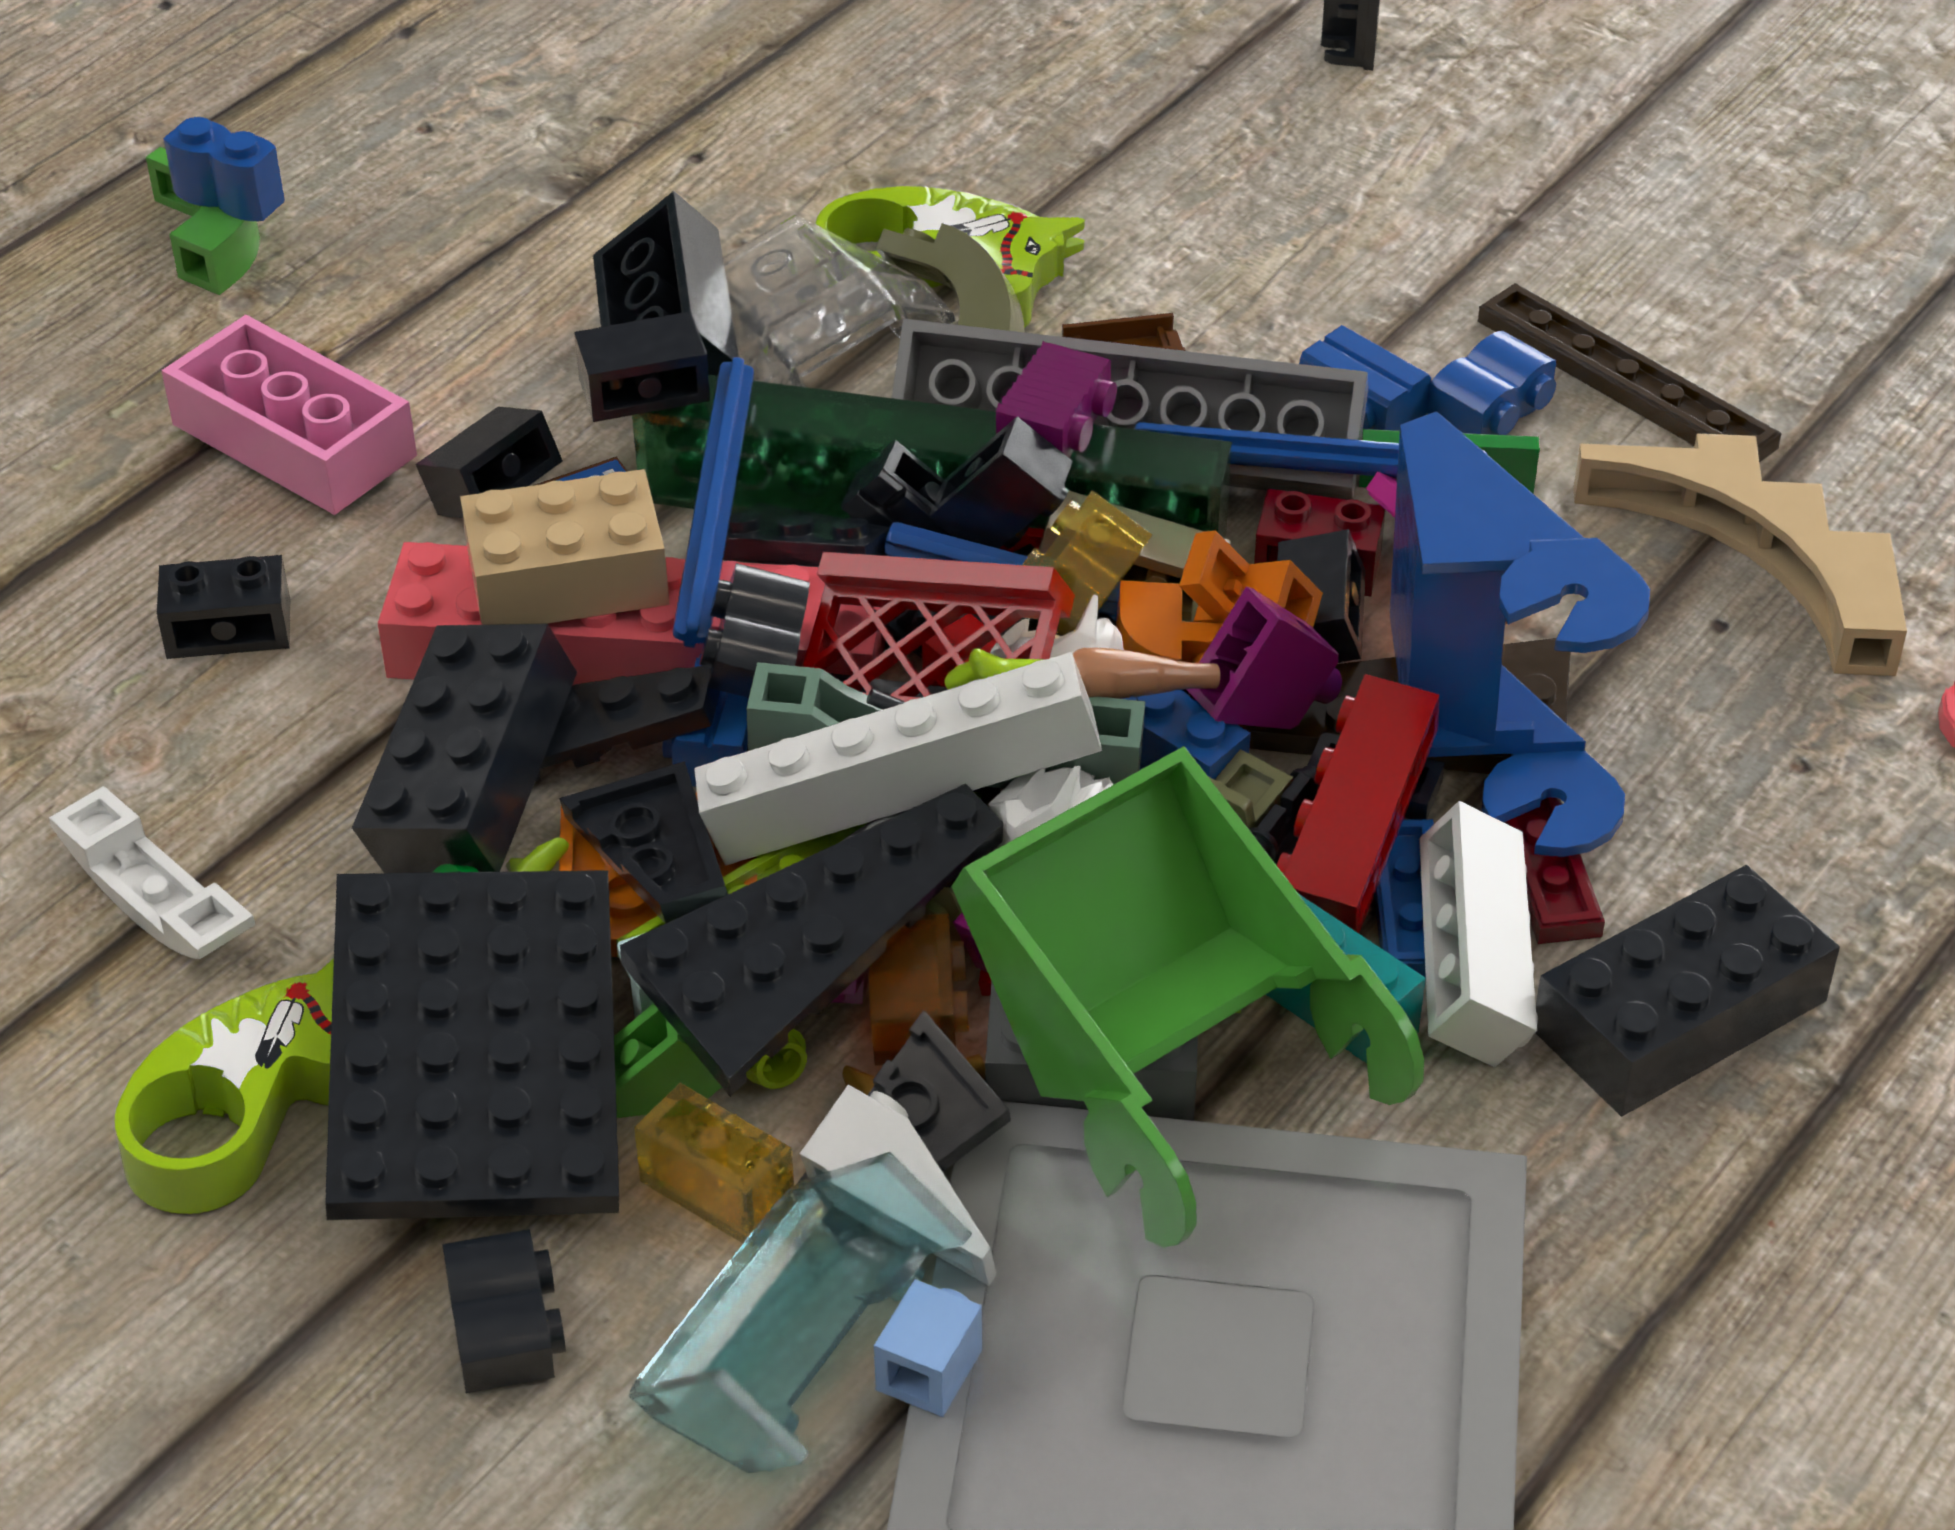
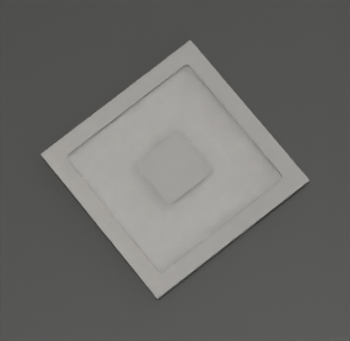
(1295, 1364)

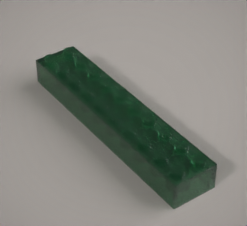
(812, 442)

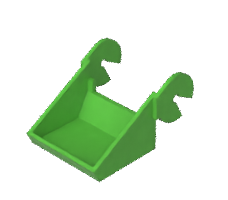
(1139, 933)

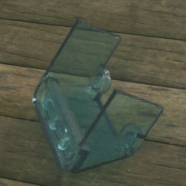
(788, 1305)

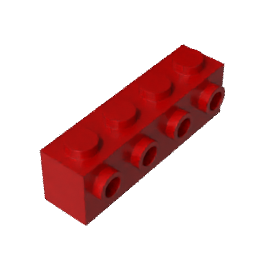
(1361, 797)

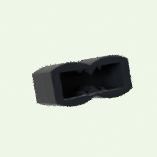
(758, 623)
(501, 1311)

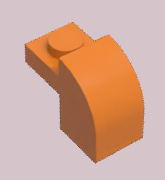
(1219, 574)
(1153, 624)

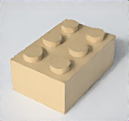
(565, 549)

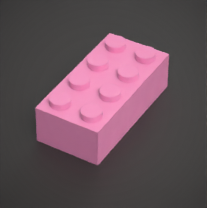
(290, 413)

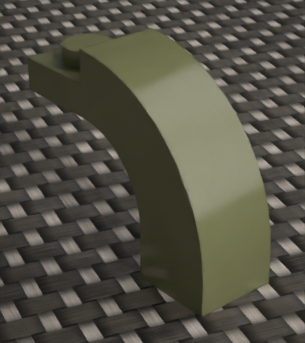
(961, 264)

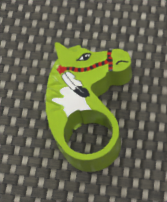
(1023, 245)
(234, 1060)

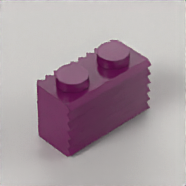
(1060, 396)

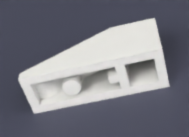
(876, 1124)

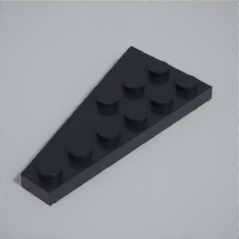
(795, 940)

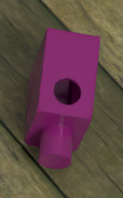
(1267, 666)

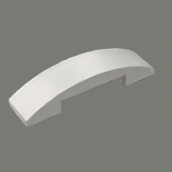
(144, 880)

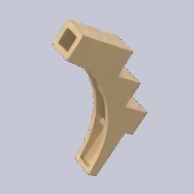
(1718, 489)

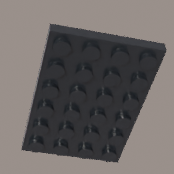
(472, 1046)

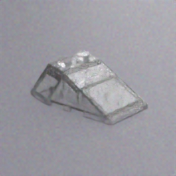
(812, 296)

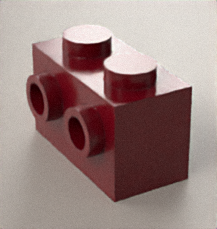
(1300, 515)

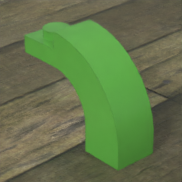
(209, 246)

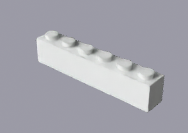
(897, 758)

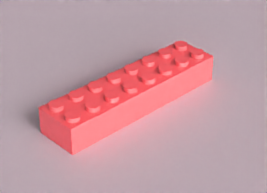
(437, 589)

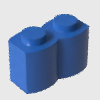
(224, 169)
(1493, 386)

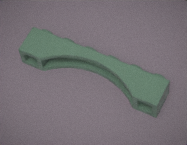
(800, 700)

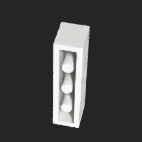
(1477, 935)

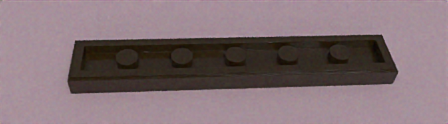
(1620, 370)

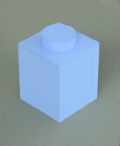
(928, 1347)

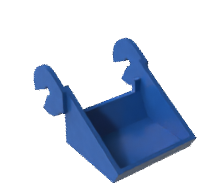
(1464, 561)

